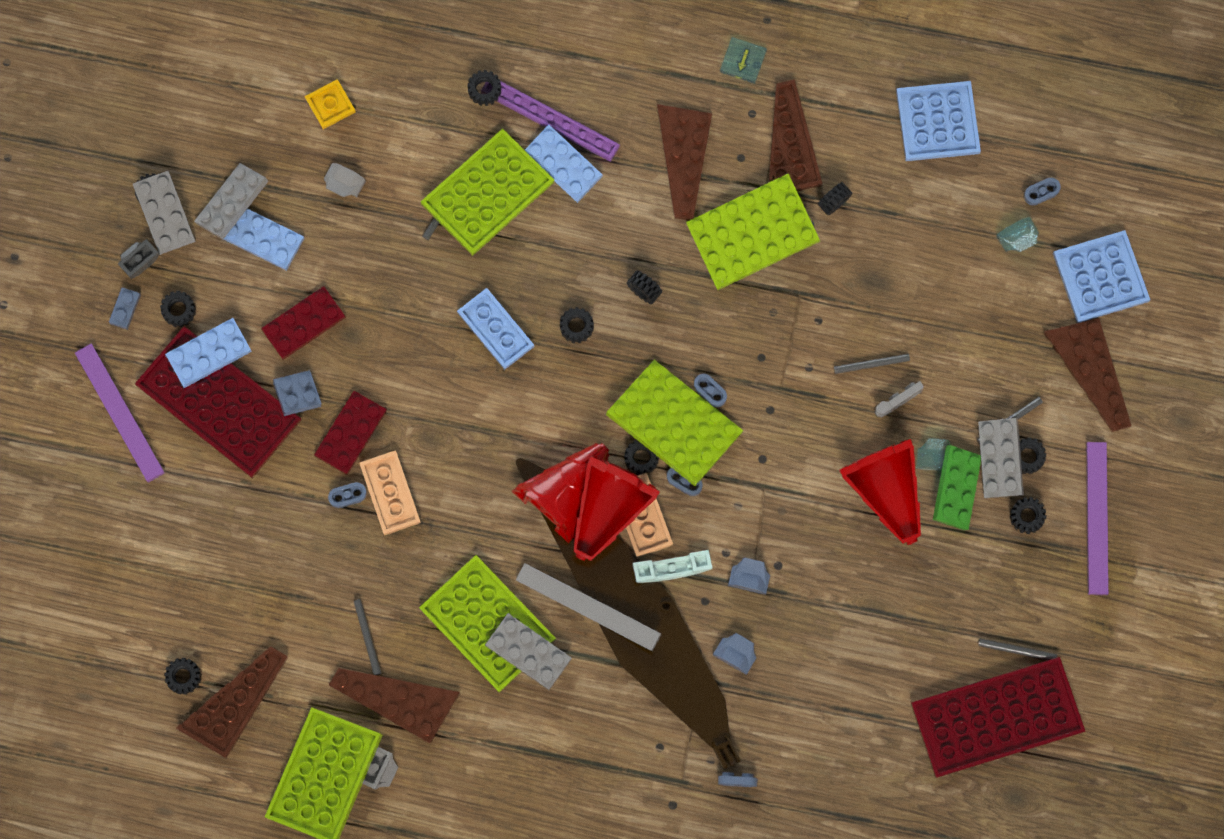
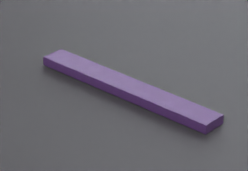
(560, 123)
(119, 413)
(1097, 518)

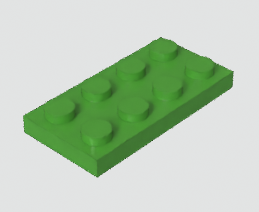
(957, 487)

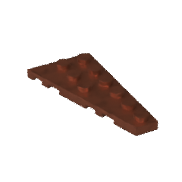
(791, 142)
(684, 147)
(1090, 363)
(407, 704)
(228, 712)

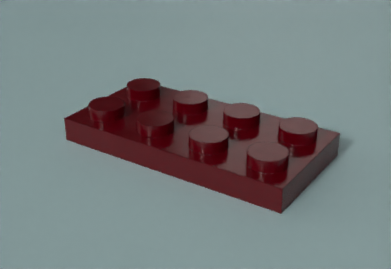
(303, 323)
(350, 432)

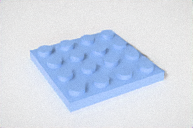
(938, 121)
(1101, 276)

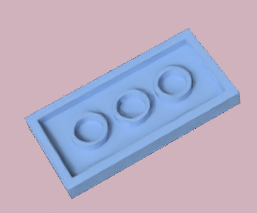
(563, 163)
(265, 239)
(495, 328)
(208, 352)

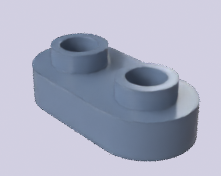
(1041, 192)
(711, 390)
(682, 484)
(347, 495)
(729, 779)

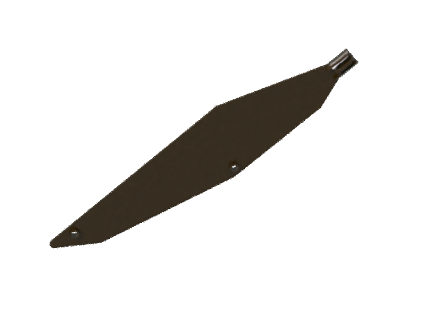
(675, 667)

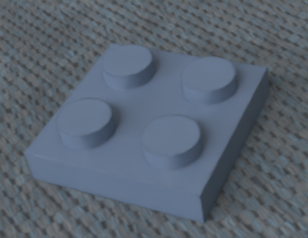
(297, 393)

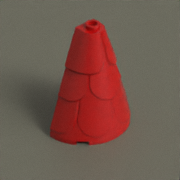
(889, 487)
(560, 488)
(608, 505)

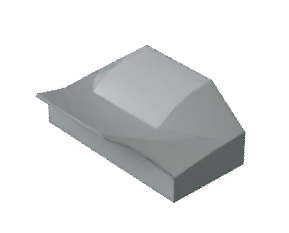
(343, 181)
(381, 770)

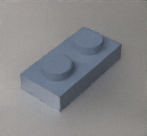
(124, 308)

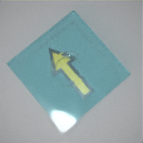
(743, 60)

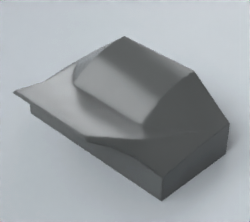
(138, 258)

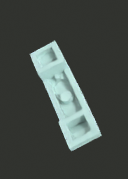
(672, 568)

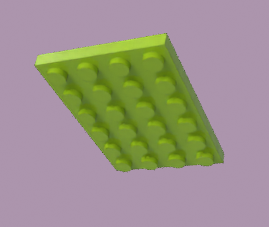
(487, 192)
(753, 231)
(674, 422)
(469, 613)
(323, 775)

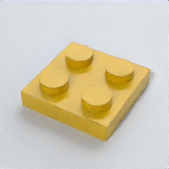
(330, 104)

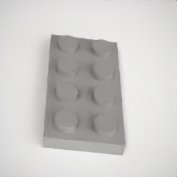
(231, 201)
(164, 212)
(1001, 458)
(528, 651)

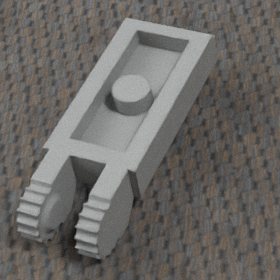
(898, 400)

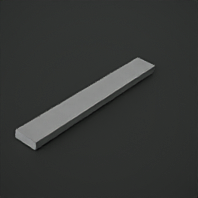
(588, 607)

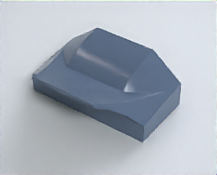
(750, 576)
(736, 652)

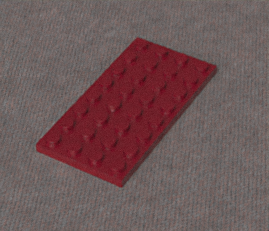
(221, 409)
(997, 717)

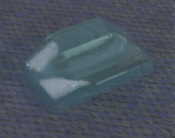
(1018, 235)
(932, 454)

